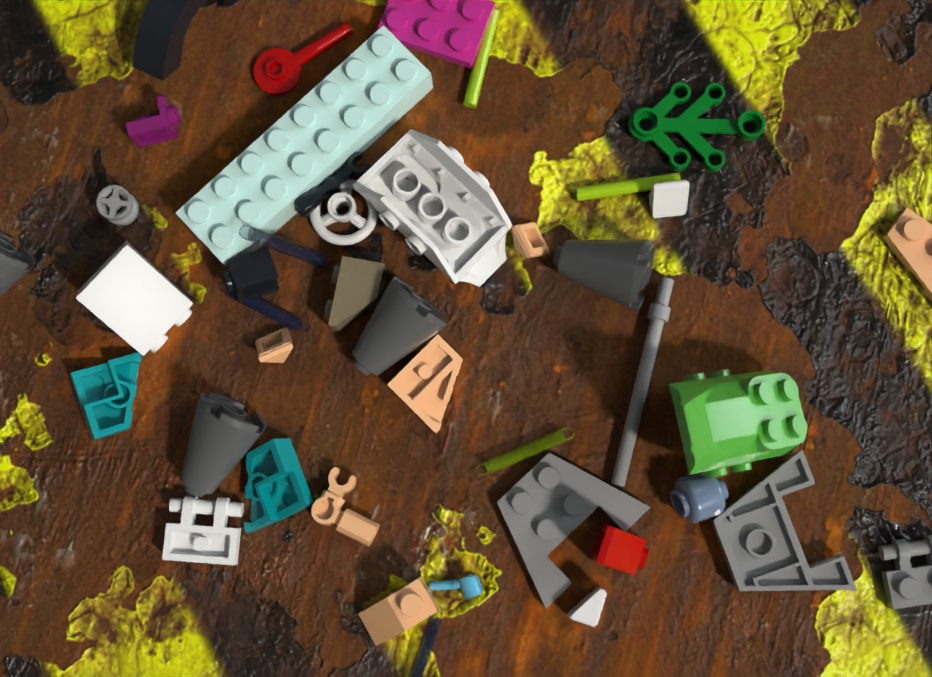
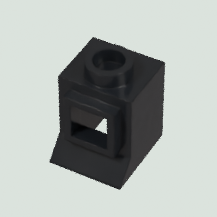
(251, 275)

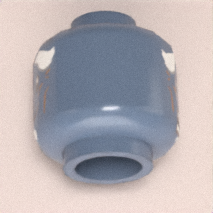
(698, 497)

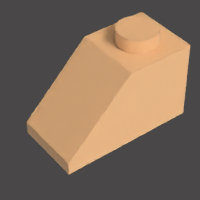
(399, 611)

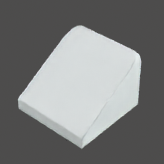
(669, 199)
(589, 608)

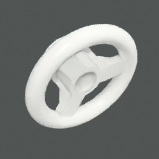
(337, 200)

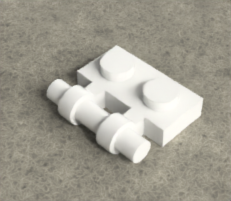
(200, 542)

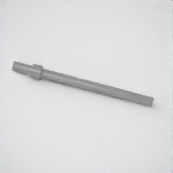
(658, 315)

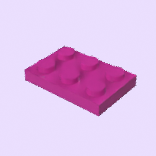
(440, 27)

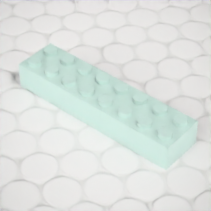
(307, 145)

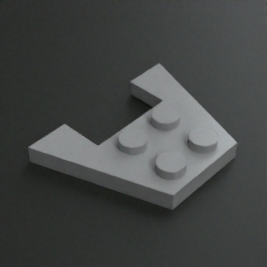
(550, 506)
(763, 544)

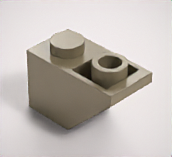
(357, 291)

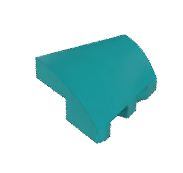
(107, 395)
(274, 484)

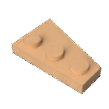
(912, 244)

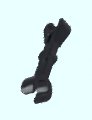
(308, 201)

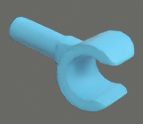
(469, 585)

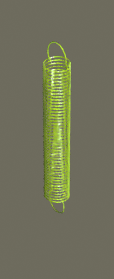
(539, 450)

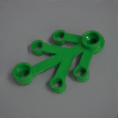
(690, 125)

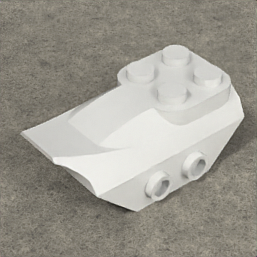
(439, 207)

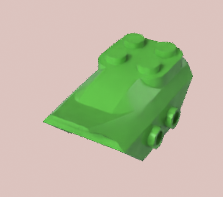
(737, 419)

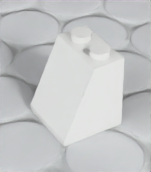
(135, 299)

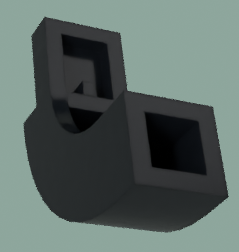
(162, 35)

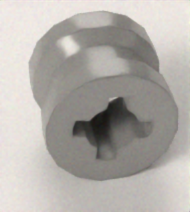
(111, 200)

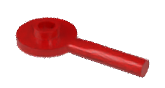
(280, 70)

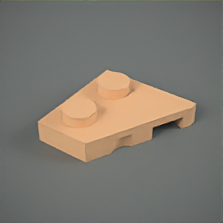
(429, 381)

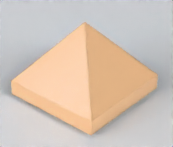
(529, 240)
(274, 346)

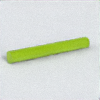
(480, 64)
(623, 187)

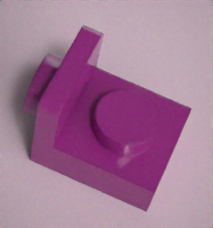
(153, 129)

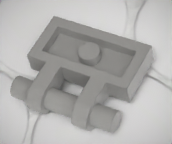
(906, 584)

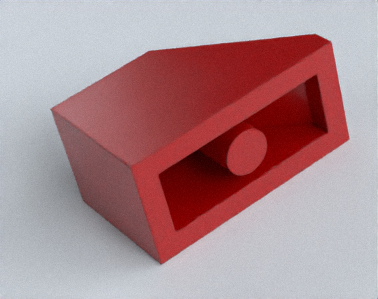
(619, 550)

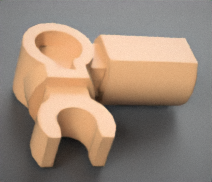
(328, 511)

